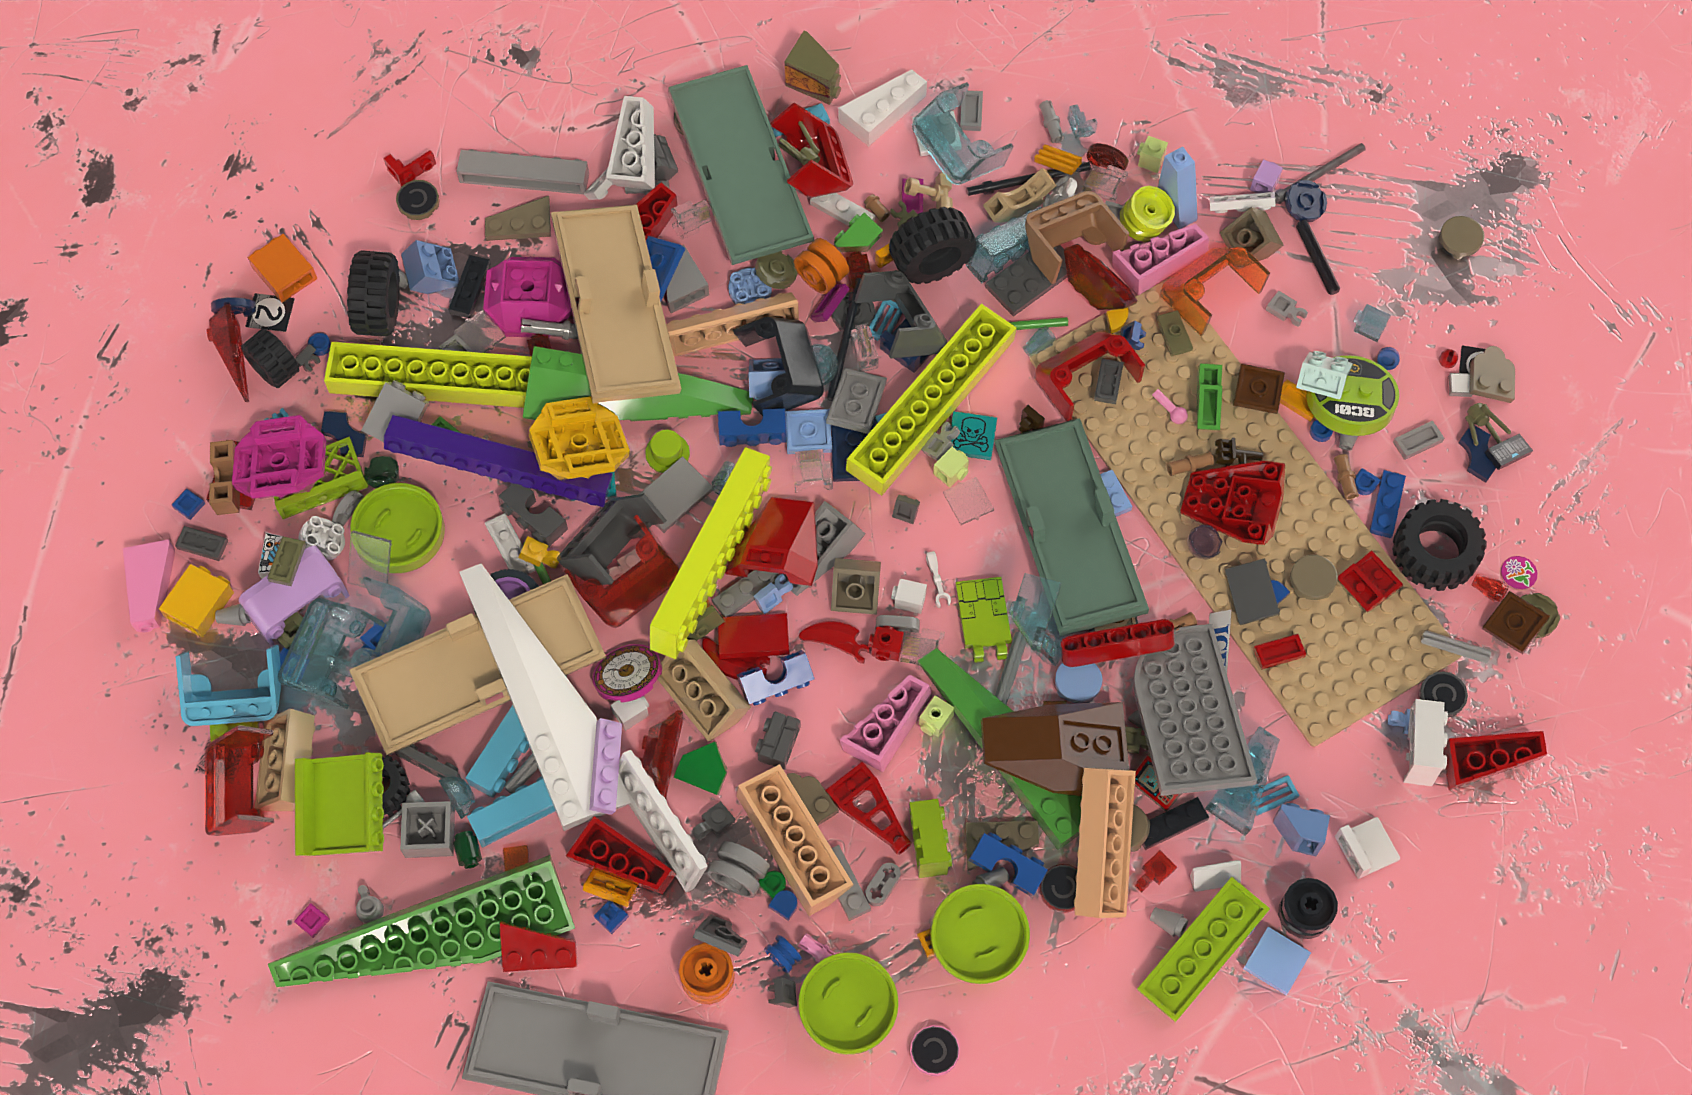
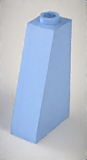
(1179, 182)

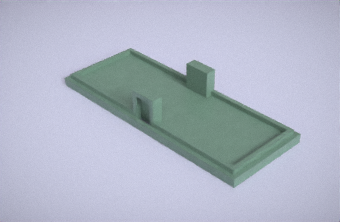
(738, 166)
(1072, 526)

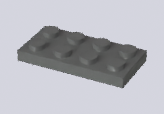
(1023, 283)

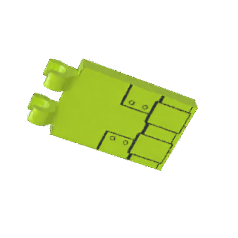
(984, 616)

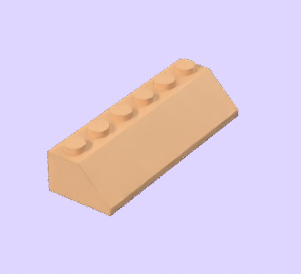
(717, 327)
(794, 839)
(1104, 843)

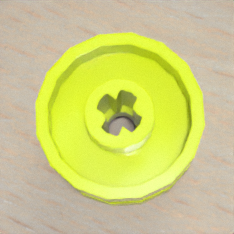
(1147, 213)

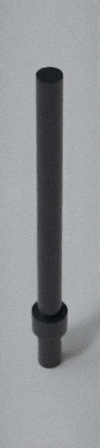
(989, 187)
(842, 351)

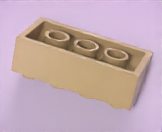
(700, 679)
(276, 776)

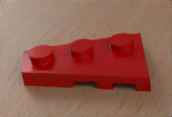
(533, 950)

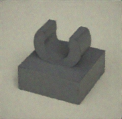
(306, 355)
(906, 509)
(784, 993)

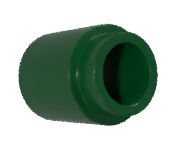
(467, 849)

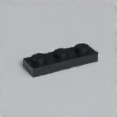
(469, 286)
(1175, 822)

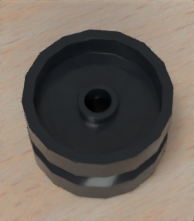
(1308, 922)

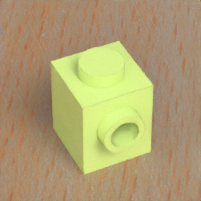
(1152, 153)
(951, 467)
(936, 717)

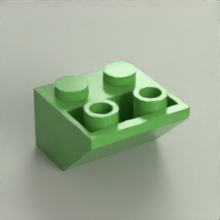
(860, 236)

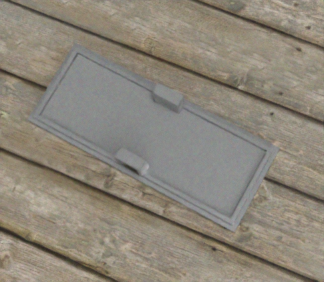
(588, 1048)

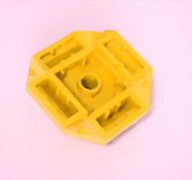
(578, 439)

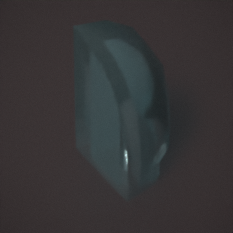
(459, 794)

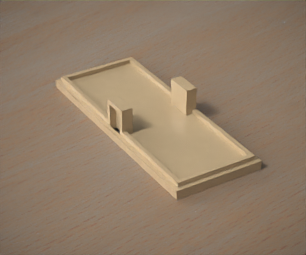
(619, 303)
(453, 669)

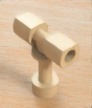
(938, 192)

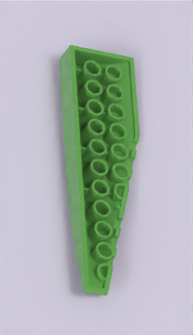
(439, 931)

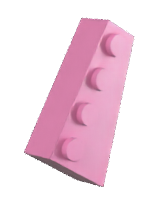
(1160, 258)
(888, 724)

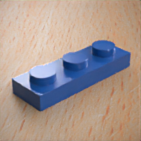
(1387, 504)

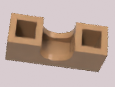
(222, 494)

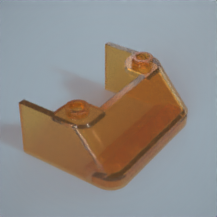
(1187, 286)

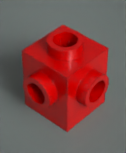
(886, 643)

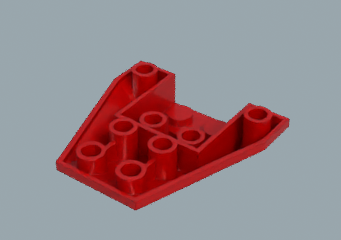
(1237, 499)
(780, 542)

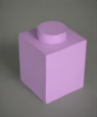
(1266, 177)

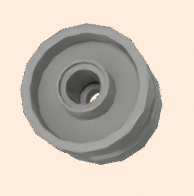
(738, 869)

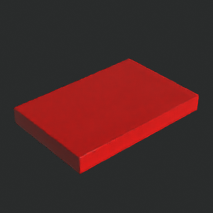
(753, 636)

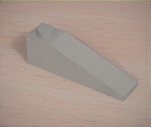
(835, 539)

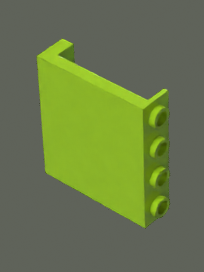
(339, 805)

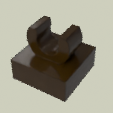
(1030, 420)

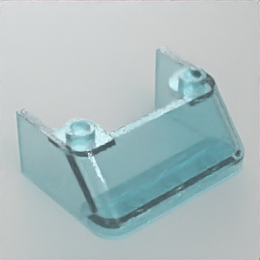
(949, 144)
(1035, 619)
(404, 626)
(320, 634)

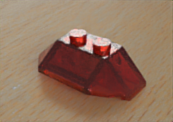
(1096, 280)
(661, 750)

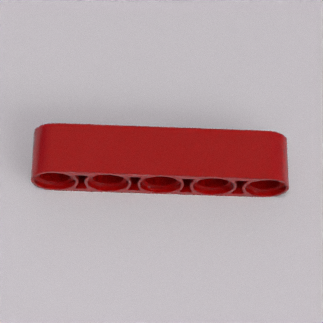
(1117, 643)

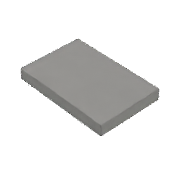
(856, 400)
(677, 492)

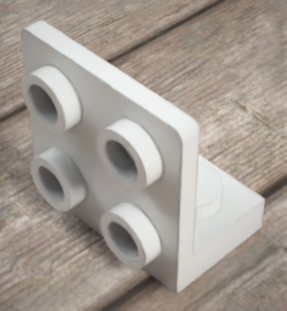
(1367, 847)

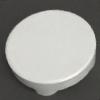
(325, 535)

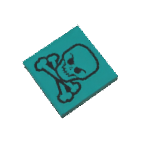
(975, 435)

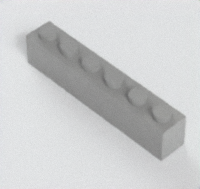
(523, 171)

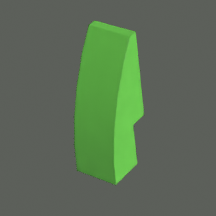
(1209, 396)

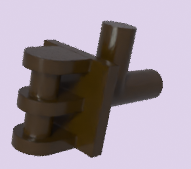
(1228, 453)

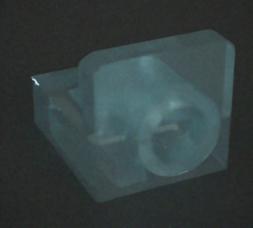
(1078, 122)

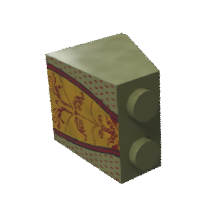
(812, 70)

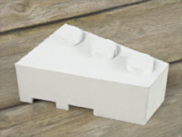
(1426, 742)

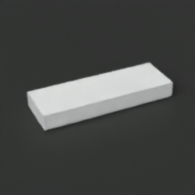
(508, 543)

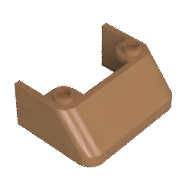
(1067, 220)

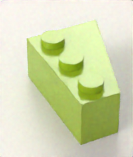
(929, 838)

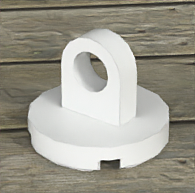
(1065, 188)

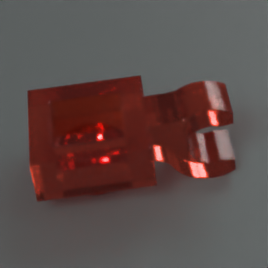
(1156, 870)

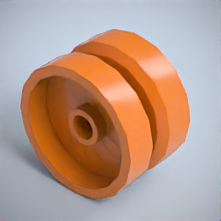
(821, 265)
(692, 971)

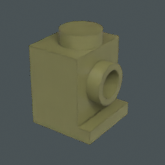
(291, 627)

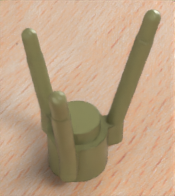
(806, 153)
(1479, 415)

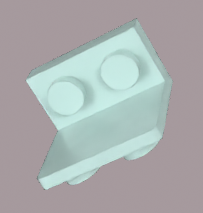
(1324, 374)

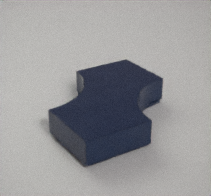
(337, 427)
(1478, 461)

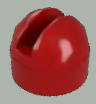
(1443, 358)

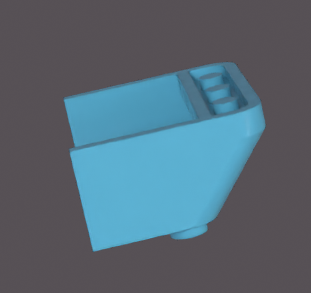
(203, 707)

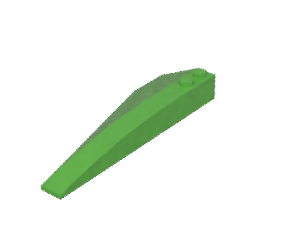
(562, 376)
(1056, 813)

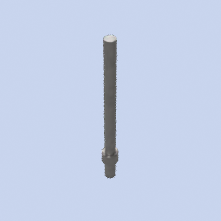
(1280, 194)

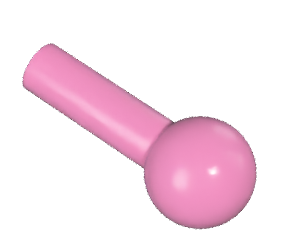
(1177, 414)

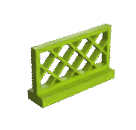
(329, 491)

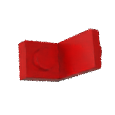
(409, 172)

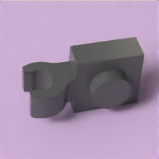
(715, 820)

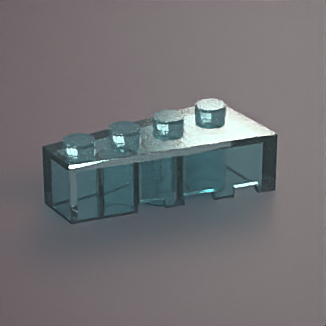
(999, 247)
(1237, 804)

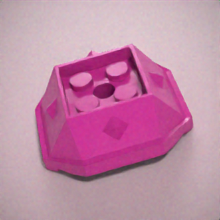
(508, 302)
(279, 458)

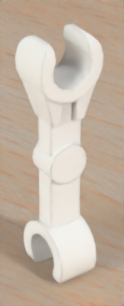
(932, 563)

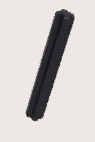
(1318, 257)

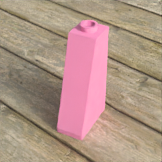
(147, 582)

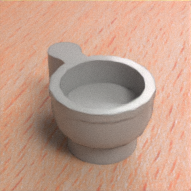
(368, 907)

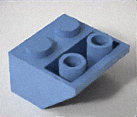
(429, 267)
(1301, 828)

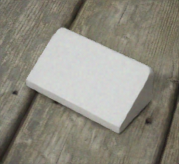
(1215, 875)

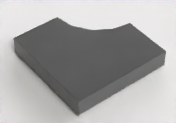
(719, 934)

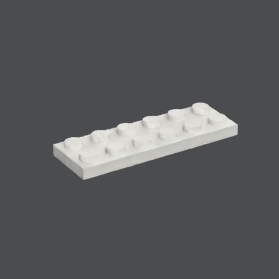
(661, 823)

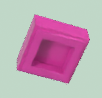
(312, 920)

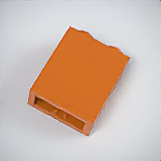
(282, 267)

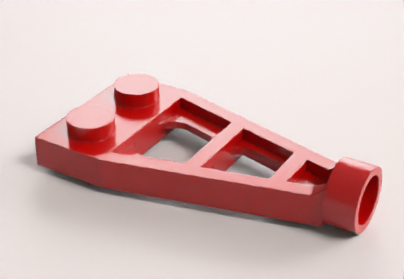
(854, 784)

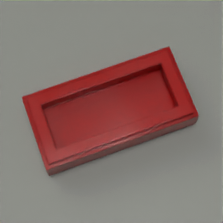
(1279, 651)

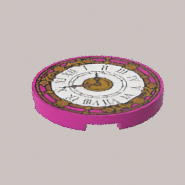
(627, 673)

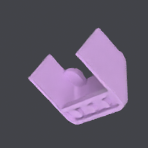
(272, 603)

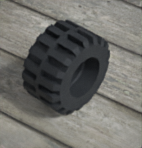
(270, 358)
(398, 787)

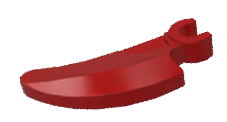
(836, 635)
(733, 666)

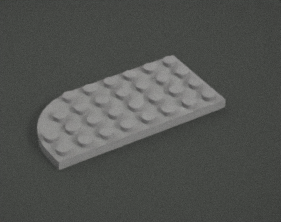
(1191, 716)

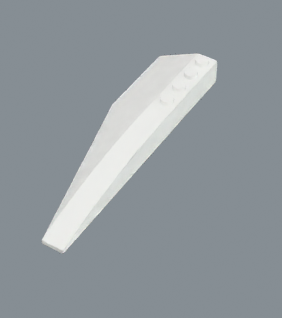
(546, 703)

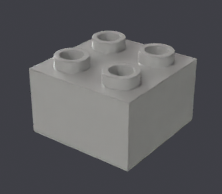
(427, 829)

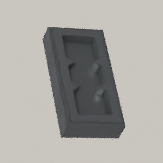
(1108, 381)
(201, 543)

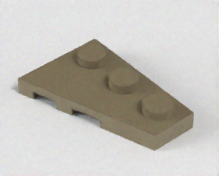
(521, 222)
(1018, 833)

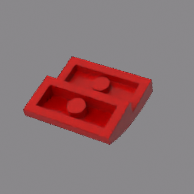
(1369, 581)

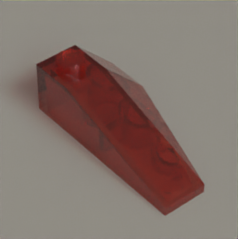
(227, 338)

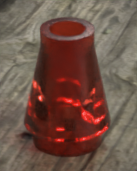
(1490, 587)

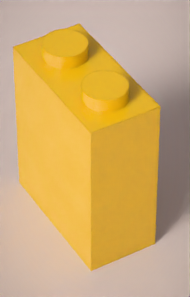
(196, 599)

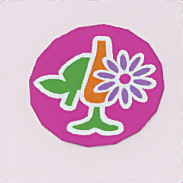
(1519, 572)

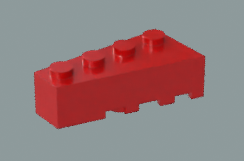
(656, 210)
(1484, 756)
(613, 854)

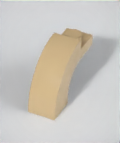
(1015, 203)

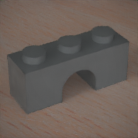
(545, 527)

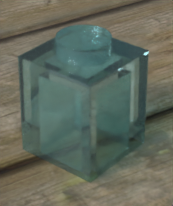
(1371, 322)

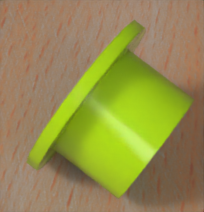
(665, 450)

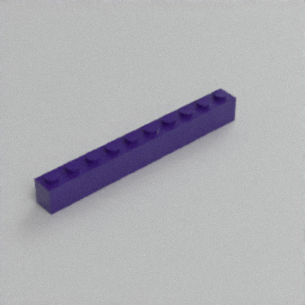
(489, 460)

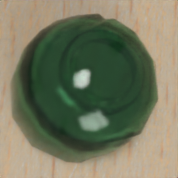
(382, 471)

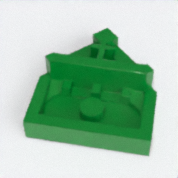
(703, 768)

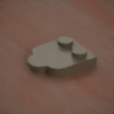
(1492, 375)
(814, 797)

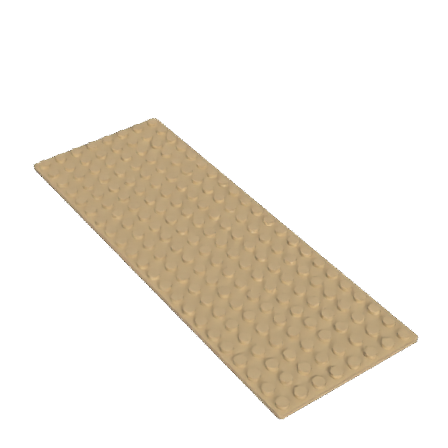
(1351, 656)

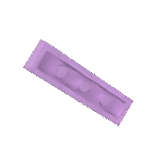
(605, 766)

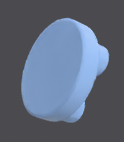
(747, 287)
(1078, 683)

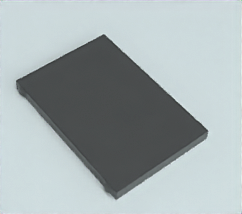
(1252, 591)

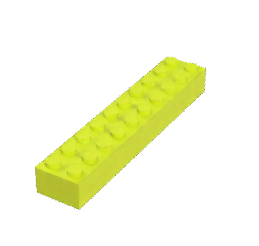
(432, 372)
(930, 399)
(710, 553)

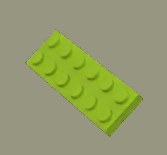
(1203, 949)

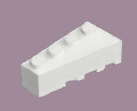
(882, 107)
(633, 146)

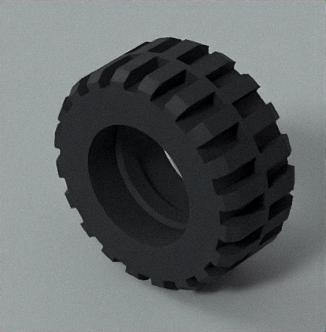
(932, 245)
(373, 293)
(1451, 521)

